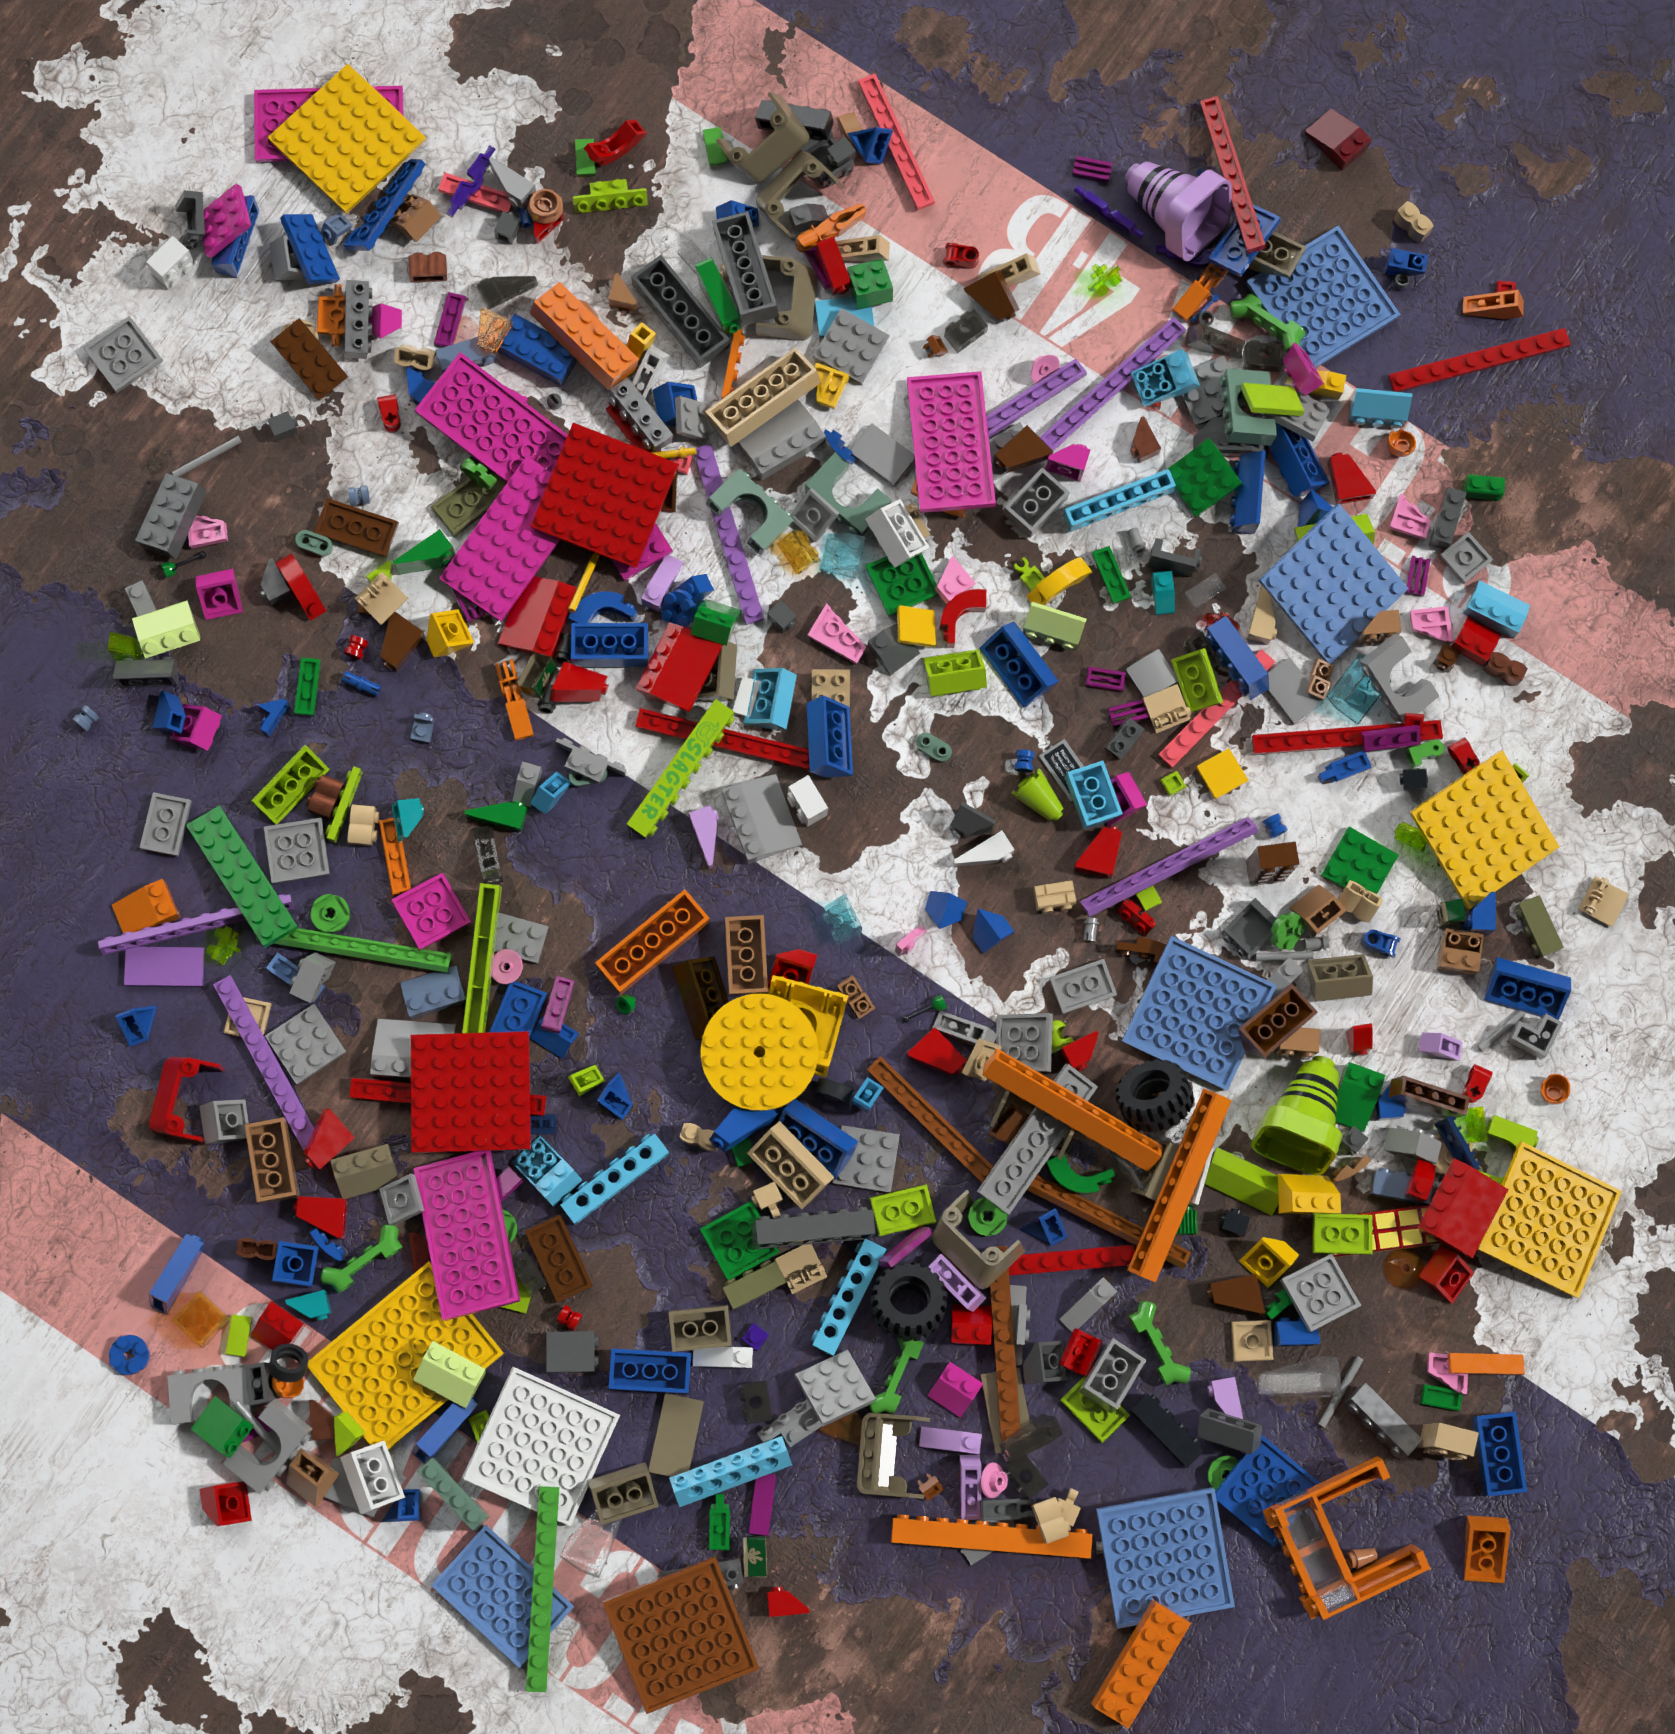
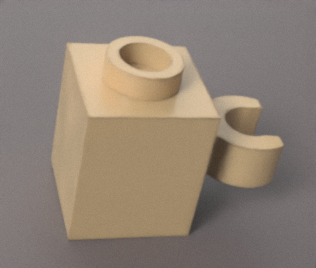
(768, 1197)
(1070, 1511)

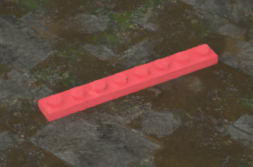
(898, 144)
(1206, 719)

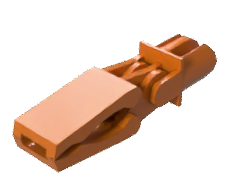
(827, 229)
(1198, 293)
(516, 709)

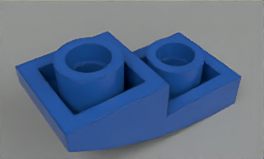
(836, 443)
(332, 1249)

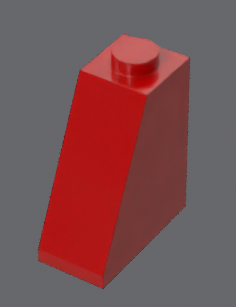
(832, 266)
(1348, 480)
(578, 685)
(1101, 854)
(938, 1054)
(326, 1140)
(323, 1213)

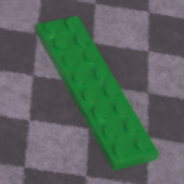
(242, 876)

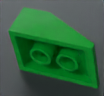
(427, 555)
(715, 621)
(1357, 1095)

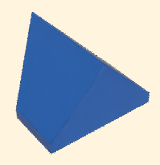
(871, 143)
(1312, 509)
(945, 908)
(990, 930)
(136, 1023)
(615, 1097)
(1046, 1228)
(406, 1508)

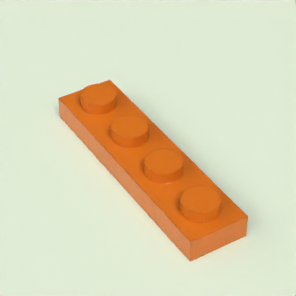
(734, 358)

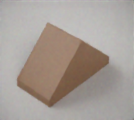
(621, 296)

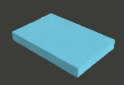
(828, 309)

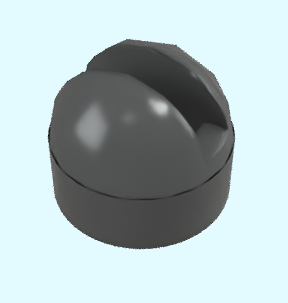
(1401, 281)
(1207, 314)
(550, 402)

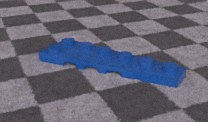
(375, 222)

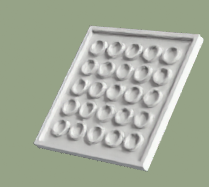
(538, 1440)

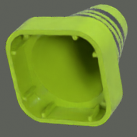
(1302, 1122)

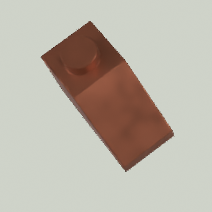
(1144, 442)
(321, 1421)

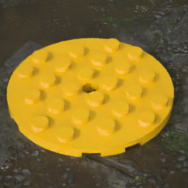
(751, 1080)

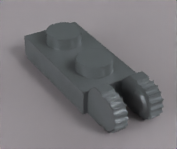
(1004, 1509)

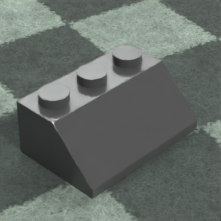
(146, 672)

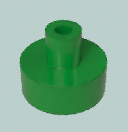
(625, 1004)

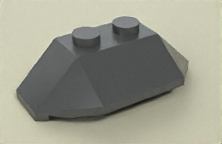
(1215, 430)

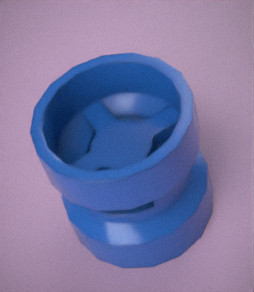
(1024, 761)
(1274, 825)

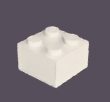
(170, 263)
(807, 801)

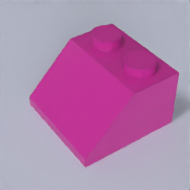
(1301, 370)
(1069, 461)
(219, 594)
(198, 727)
(1128, 796)
(955, 1389)

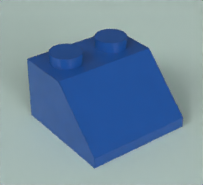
(665, 399)
(1482, 917)
(295, 1264)
(1294, 1333)

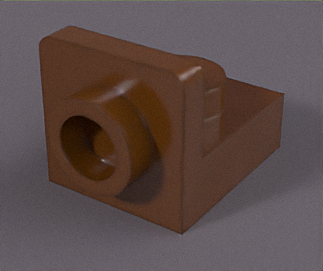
(1446, 658)

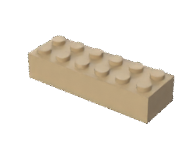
(763, 397)

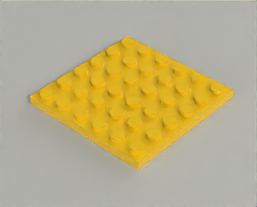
(347, 138)
(1484, 829)
(1550, 1220)

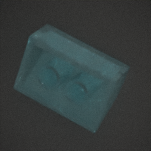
(1353, 692)

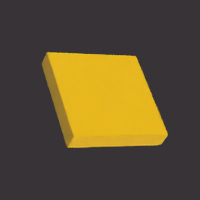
(916, 626)
(1222, 773)

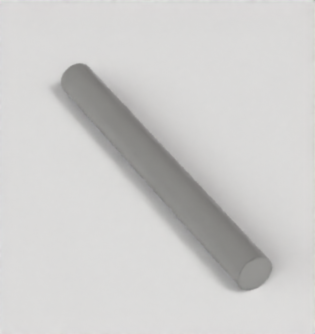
(207, 456)
(1344, 1385)
(257, 1426)

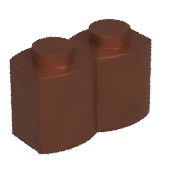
(427, 267)
(1508, 670)
(325, 796)
(252, 1249)

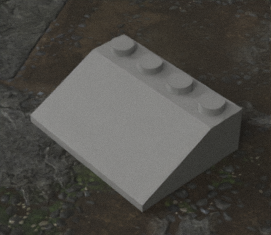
(782, 440)
(761, 818)
(393, 1046)

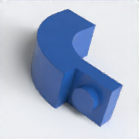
(602, 602)

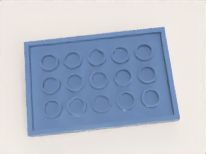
(494, 1593)

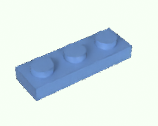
(285, 969)

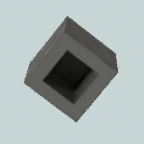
(840, 153)
(507, 227)
(283, 425)
(782, 617)
(1353, 1140)

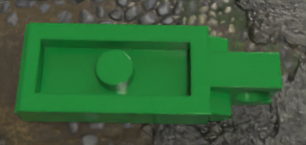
(719, 1524)

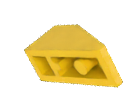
(1332, 386)

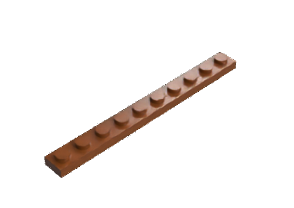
(930, 1119)
(1100, 1216)
(1004, 1354)

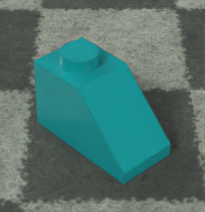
(1163, 593)
(406, 816)
(312, 1305)

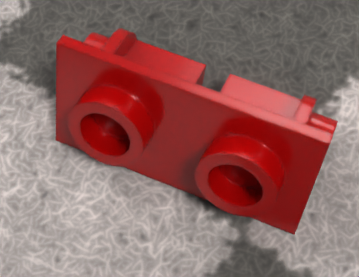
(1129, 912)

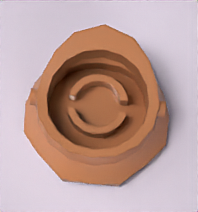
(545, 206)

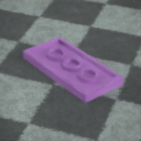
(164, 966)

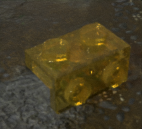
(798, 551)

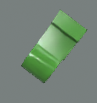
(1430, 750)

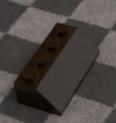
(700, 991)

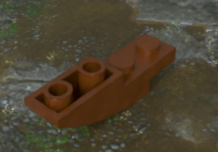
(1143, 947)

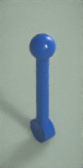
(1215, 298)

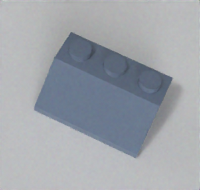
(433, 992)

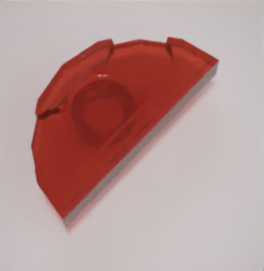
(1211, 618)
(419, 1251)

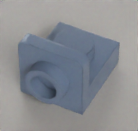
(335, 227)
(422, 728)

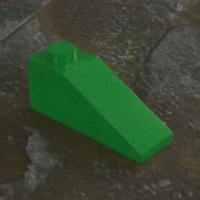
(503, 815)

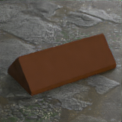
(1276, 1022)

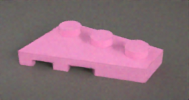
(836, 636)

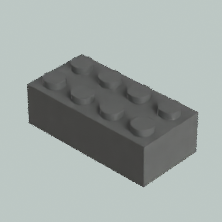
(171, 516)

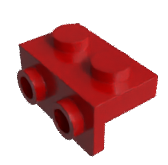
(1080, 1352)

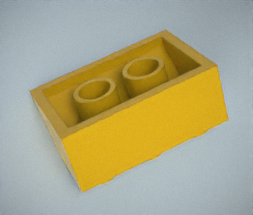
(1307, 1195)

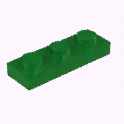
(1111, 575)
(307, 687)

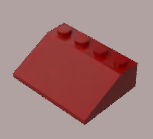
(538, 617)
(678, 668)
(1462, 1208)

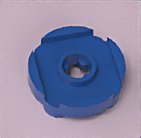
(670, 611)
(139, 1349)

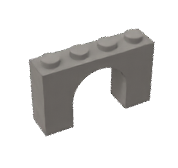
(1378, 667)
(182, 1388)
(292, 1434)

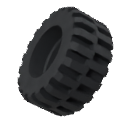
(1158, 1112)
(912, 1278)

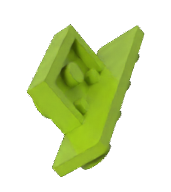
(609, 196)

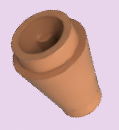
(1359, 1557)

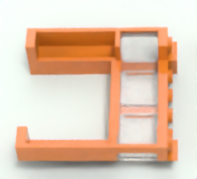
(1316, 1553)

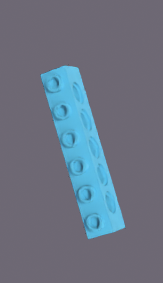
(1119, 500)
(578, 1213)
(865, 1248)
(730, 1471)

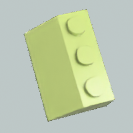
(1054, 626)
(166, 629)
(449, 1374)

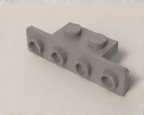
(588, 764)
(1019, 1316)
(792, 1425)

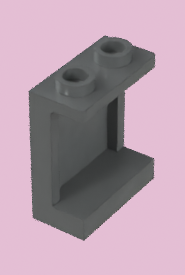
(818, 149)
(192, 204)
(1173, 562)
(1250, 929)
(571, 1351)

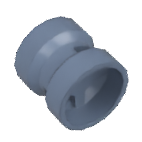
(355, 497)
(86, 718)

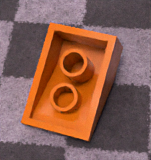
(146, 908)
(1486, 1549)

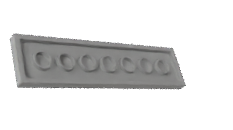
(1031, 1147)

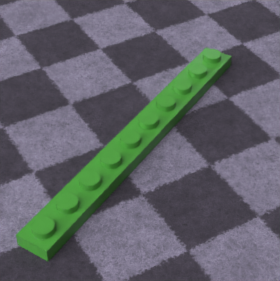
(367, 949)
(542, 1589)

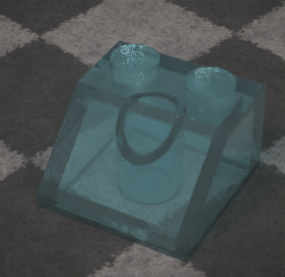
(842, 554)
(842, 920)

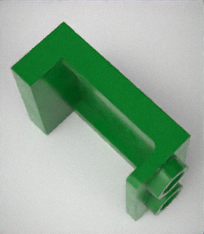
(222, 1427)

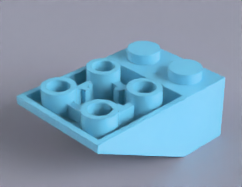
(1165, 378)
(547, 1171)

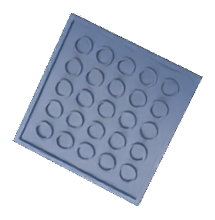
(1328, 297)
(1333, 584)
(1196, 1011)
(1165, 1553)

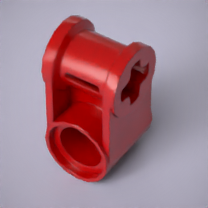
(959, 256)
(389, 410)
(1462, 754)
(1478, 1081)

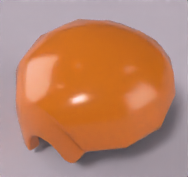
(1401, 443)
(1555, 1089)
(286, 1389)

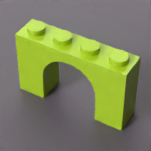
(1511, 1134)

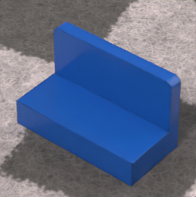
(556, 1043)

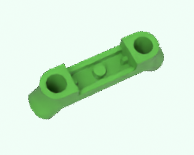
(1251, 308)
(342, 1279)
(1169, 1371)
(889, 1400)

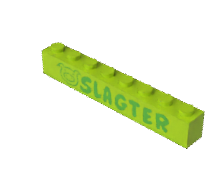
(681, 768)
(482, 958)

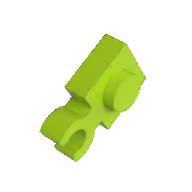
(1030, 576)

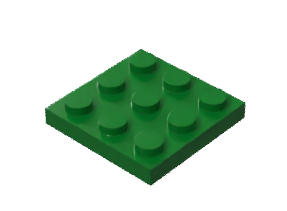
(1203, 477)
(903, 585)
(1360, 861)
(732, 1241)

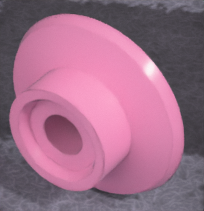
(1043, 367)
(501, 960)
(993, 1480)

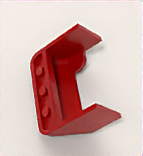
(162, 1118)

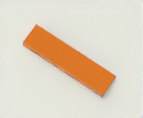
(394, 857)
(1486, 1364)

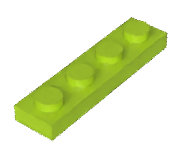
(346, 796)

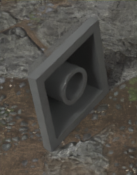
(890, 652)
(970, 822)
(1043, 1363)

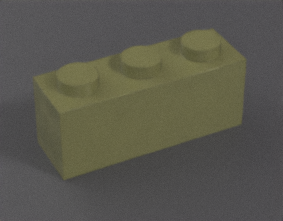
(1538, 927)
(753, 1284)

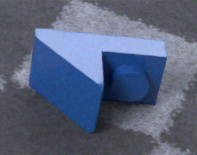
(275, 711)

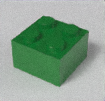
(870, 284)

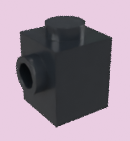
(1414, 778)
(1234, 1222)

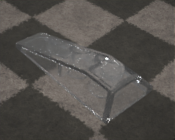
(1306, 1378)
(590, 1545)

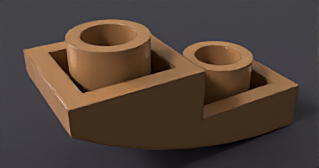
(847, 124)
(1319, 679)
(857, 997)
(1345, 1172)

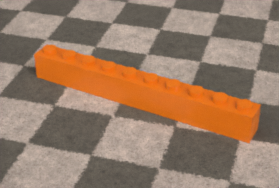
(1072, 1110)
(1179, 1185)
(987, 1537)

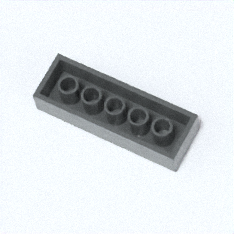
(745, 268)
(680, 311)
(813, 1229)

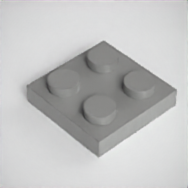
(691, 418)
(814, 515)
(1466, 558)
(401, 1199)

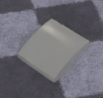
(1152, 673)

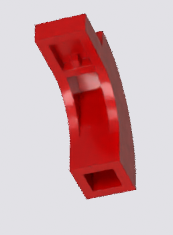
(617, 144)
(301, 586)
(965, 602)

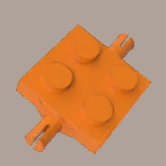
(332, 315)

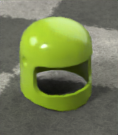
(1058, 1039)

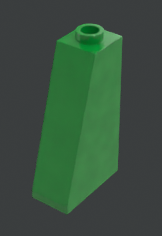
(718, 296)

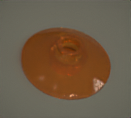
(1395, 1272)

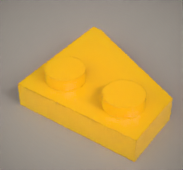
(831, 385)

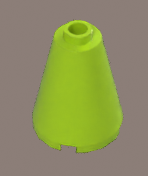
(1039, 796)

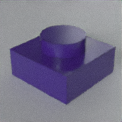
(755, 1337)

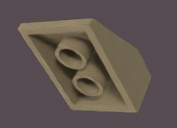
(1279, 256)

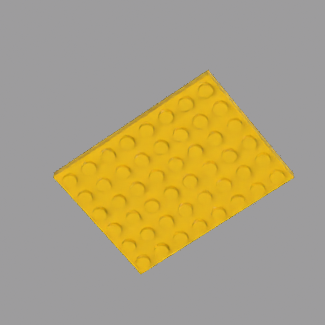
(377, 1357)

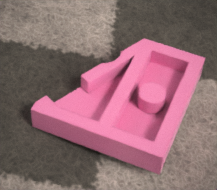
(1409, 519)
(207, 532)
(953, 581)
(1432, 623)
(909, 940)
(1438, 1368)

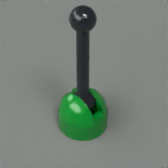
(170, 568)
(938, 1004)

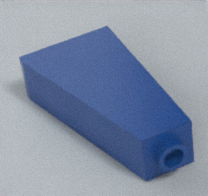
(741, 1125)
(176, 1273)
(443, 1430)

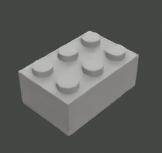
(1036, 502)
(1112, 1375)

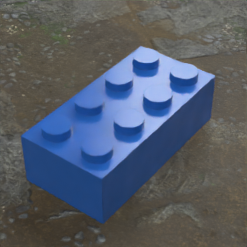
(537, 351)
(1238, 658)
(650, 1371)
(1499, 1454)

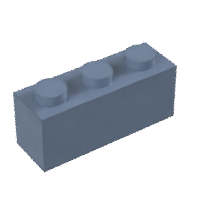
(469, 349)
(1393, 1186)

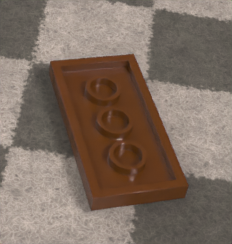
(309, 359)
(356, 527)
(558, 1258)

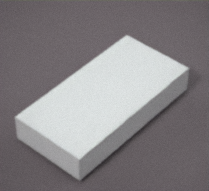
(743, 696)

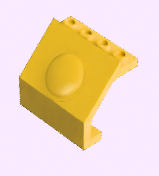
(821, 1008)

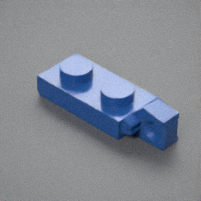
(1345, 767)

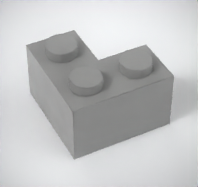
(311, 975)
(1537, 1040)
(1412, 1144)

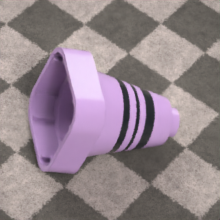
(1184, 206)

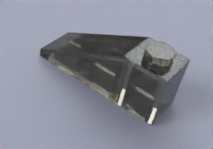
(501, 289)
(1214, 341)
(488, 855)
(1031, 1437)

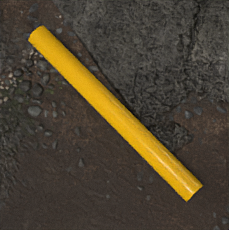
(583, 583)

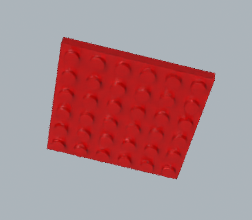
(604, 495)
(470, 1092)

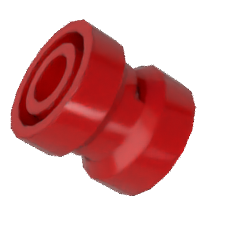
(356, 647)
(572, 1321)

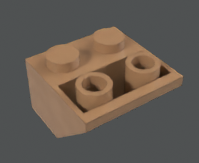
(414, 217)
(1381, 628)
(1318, 909)
(1460, 952)
(1302, 1043)
(310, 1476)

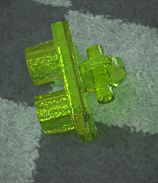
(1110, 275)
(1410, 836)
(225, 946)
(1476, 1125)

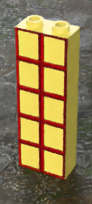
(1397, 1230)

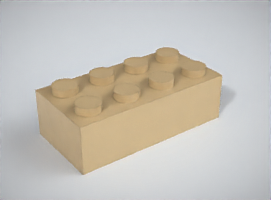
(790, 1165)
(1448, 1441)

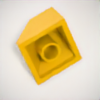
(447, 633)
(1269, 1259)

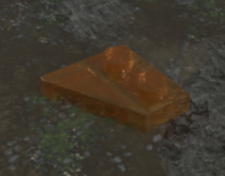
(492, 330)
(845, 1428)

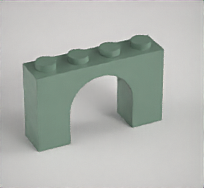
(1239, 425)
(741, 487)
(854, 518)
(466, 1508)

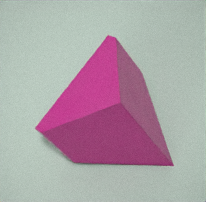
(385, 320)

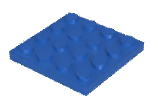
(1259, 1483)

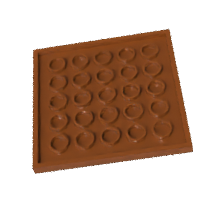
(680, 1634)

